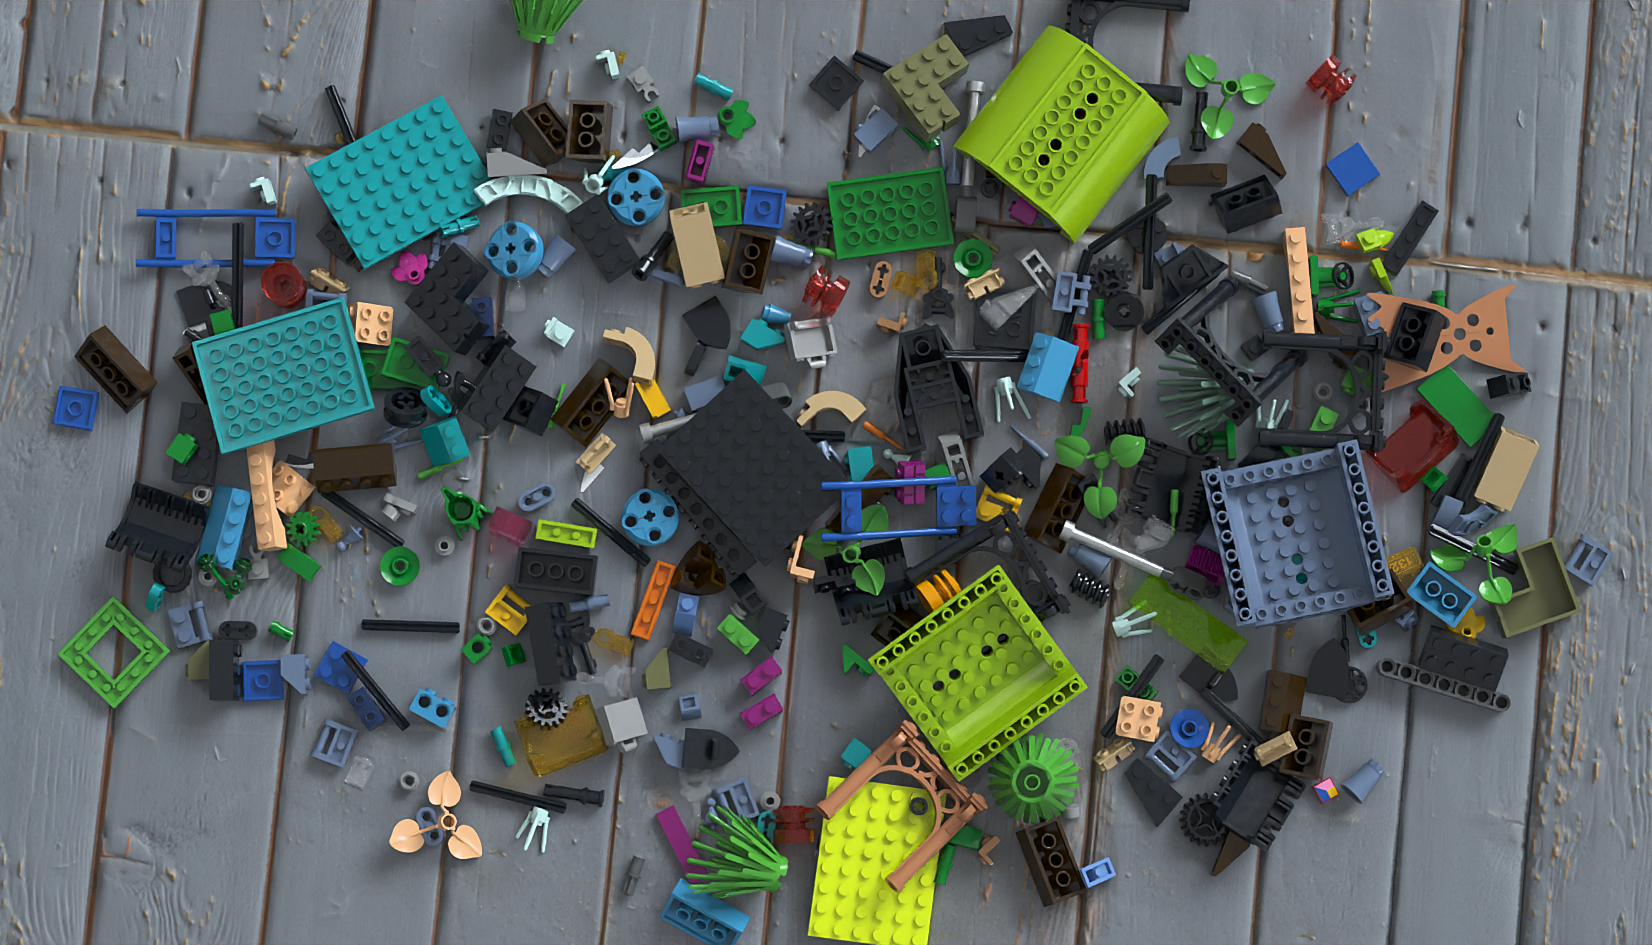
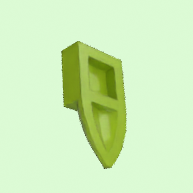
(1373, 239)
(1377, 270)

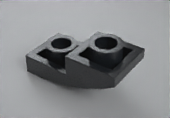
(1259, 455)
(842, 585)

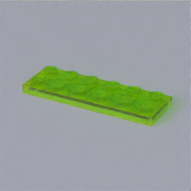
(1188, 623)

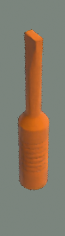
(1354, 245)
(880, 434)

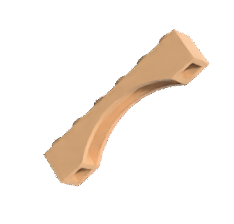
(1299, 281)
(268, 524)

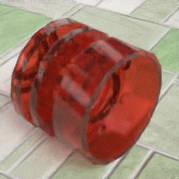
(1331, 80)
(283, 274)
(826, 291)
(793, 825)

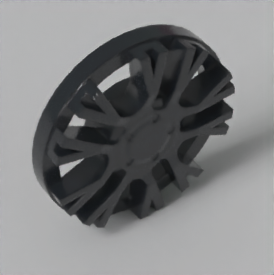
(1352, 686)

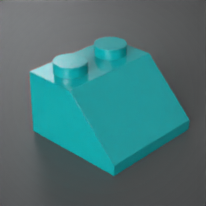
(445, 441)

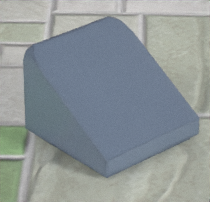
(689, 707)

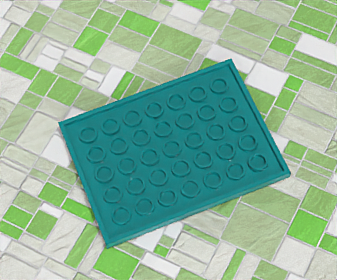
(400, 182)
(283, 376)

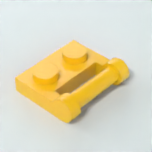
(986, 510)
(505, 614)

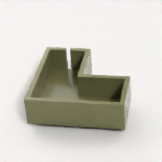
(918, 86)
(1547, 591)

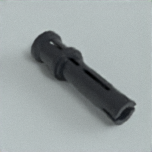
(1197, 131)
(649, 261)
(583, 795)

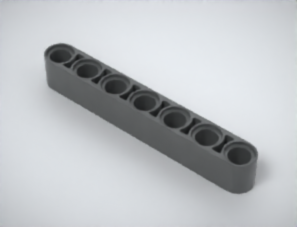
(1433, 685)

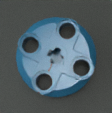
(636, 197)
(514, 250)
(650, 517)

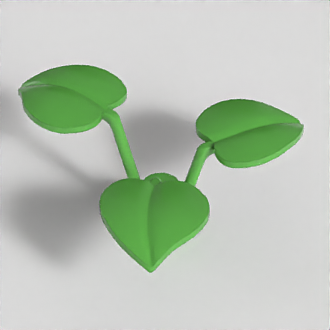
(1215, 120)
(1125, 448)
(1502, 540)
(868, 575)

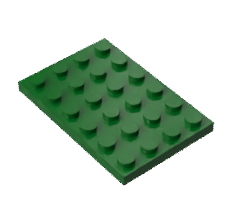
(890, 213)

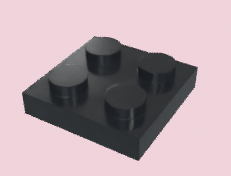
(836, 83)

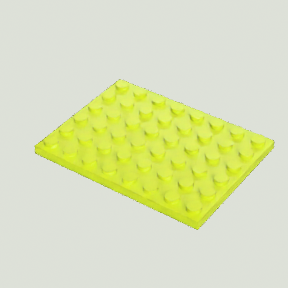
(855, 857)

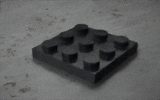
(1014, 333)

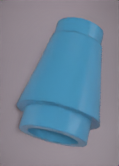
(774, 314)

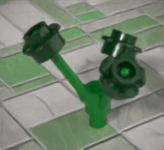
(232, 585)

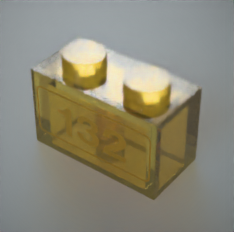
(1405, 562)

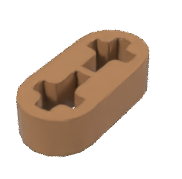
(885, 281)

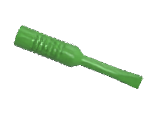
(821, 251)
(551, 424)
(436, 469)
(1174, 507)

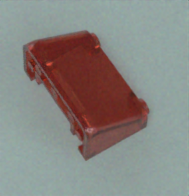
(1416, 446)

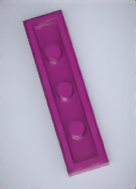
(680, 841)

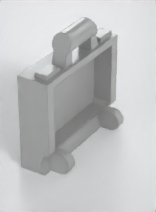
(810, 340)
(622, 722)

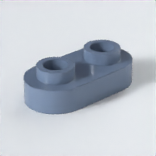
(673, 278)
(537, 497)
(424, 824)

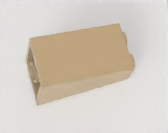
(697, 245)
(1505, 469)

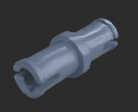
(589, 603)

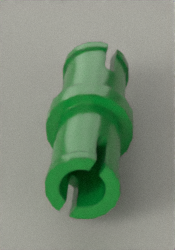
(1098, 319)
(944, 864)

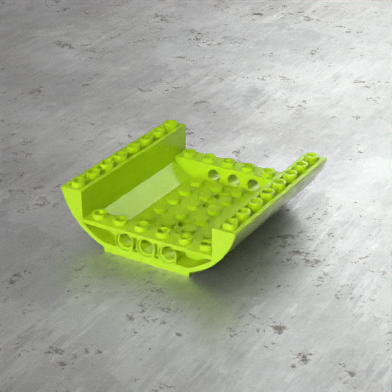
(1040, 106)
(995, 693)

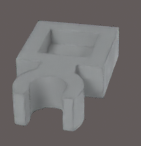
(641, 82)
(405, 507)
(259, 565)

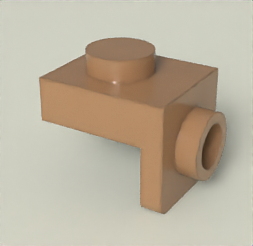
(888, 326)
(988, 844)

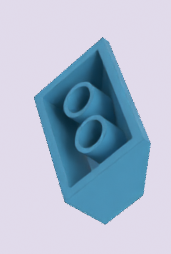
(1047, 367)
(1441, 594)

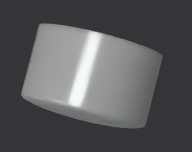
(391, 512)
(1071, 811)

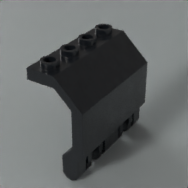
(1171, 471)
(160, 527)
(896, 585)
(1254, 798)

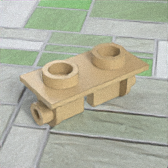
(321, 278)
(989, 279)
(596, 453)
(1275, 749)
(1106, 757)

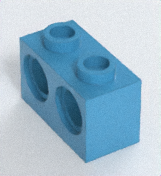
(430, 712)

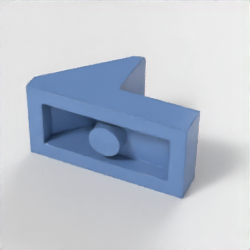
(685, 614)
(1097, 872)

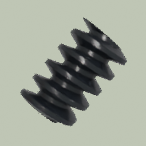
(1135, 429)
(1090, 588)

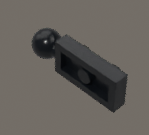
(499, 129)
(428, 361)

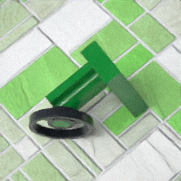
(1328, 276)
(1216, 441)

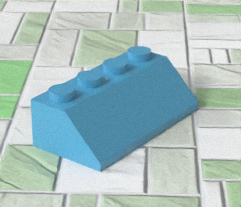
(226, 525)
(704, 916)

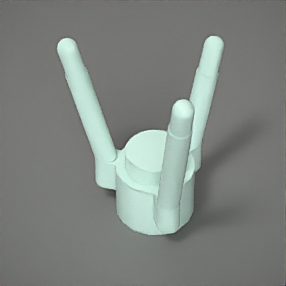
(594, 182)
(1005, 387)
(1268, 422)
(1123, 626)
(537, 817)

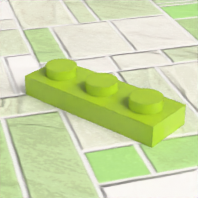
(566, 534)

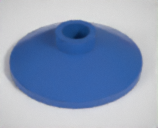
(1195, 721)

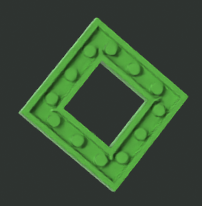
(76, 651)

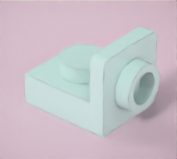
(611, 66)
(267, 193)
(558, 332)
(1130, 379)

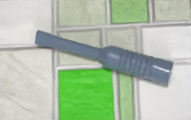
(1033, 445)

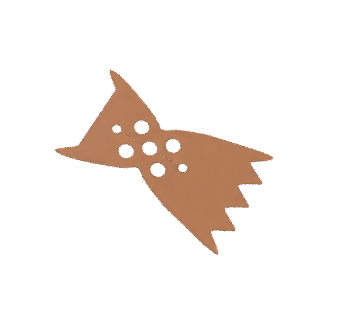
(1494, 347)

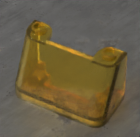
(564, 746)

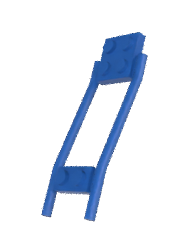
(272, 236)
(953, 508)

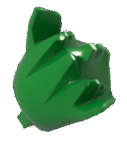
(462, 510)

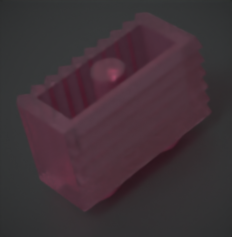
(510, 526)

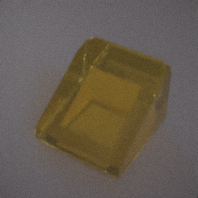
(904, 283)

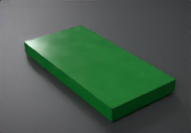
(373, 364)
(1457, 404)

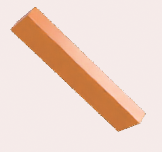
(653, 600)

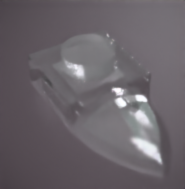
(515, 296)

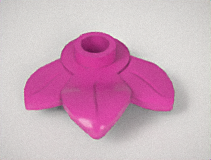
(410, 265)

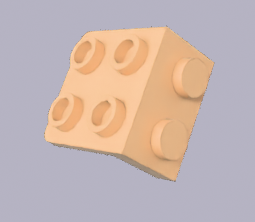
(371, 323)
(289, 488)
(803, 575)
(1138, 719)

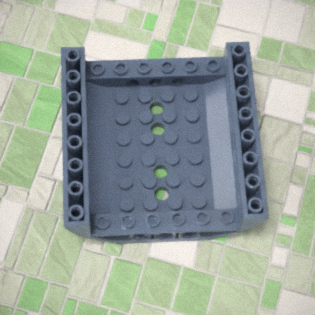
(1330, 531)

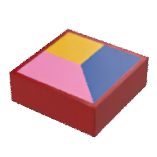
(1325, 790)

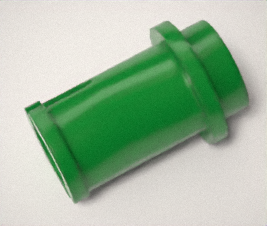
(1438, 297)
(281, 631)

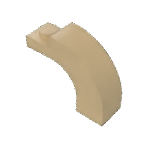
(639, 347)
(831, 400)

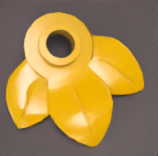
(1470, 623)

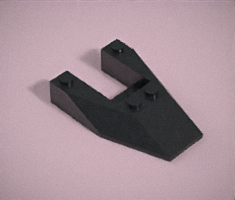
(927, 382)

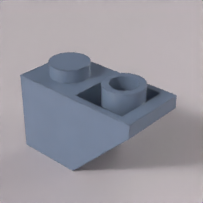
(295, 669)
(671, 750)

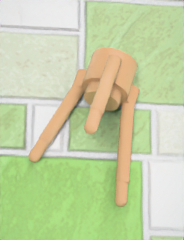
(622, 405)
(1212, 751)

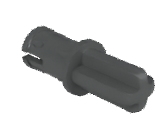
(277, 126)
(1249, 282)
(633, 876)

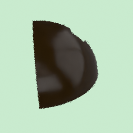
(699, 572)

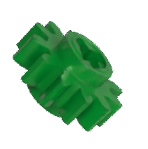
(296, 528)

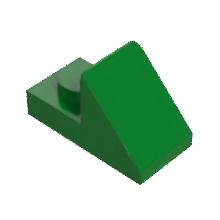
(851, 657)

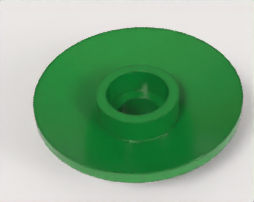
(974, 248)
(390, 562)

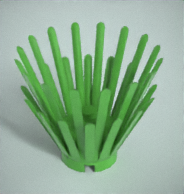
(542, 18)
(1037, 764)
(752, 872)

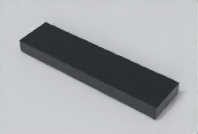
(1409, 238)

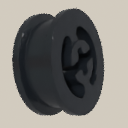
(405, 400)

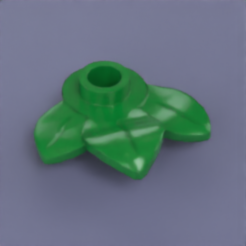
(739, 118)

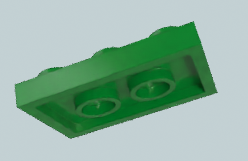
(722, 204)
(404, 368)

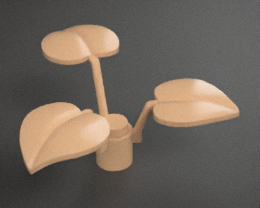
(463, 843)

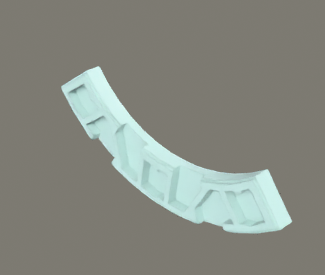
(528, 185)

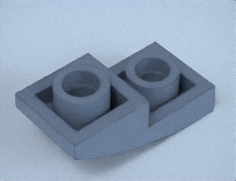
(1447, 512)

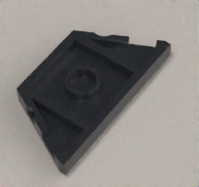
(1187, 273)

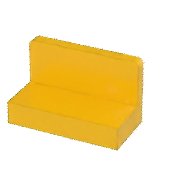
(653, 399)

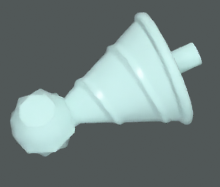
(888, 453)

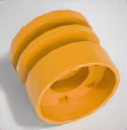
(936, 595)

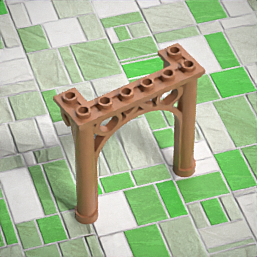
(971, 804)

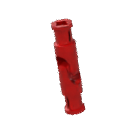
(1080, 381)

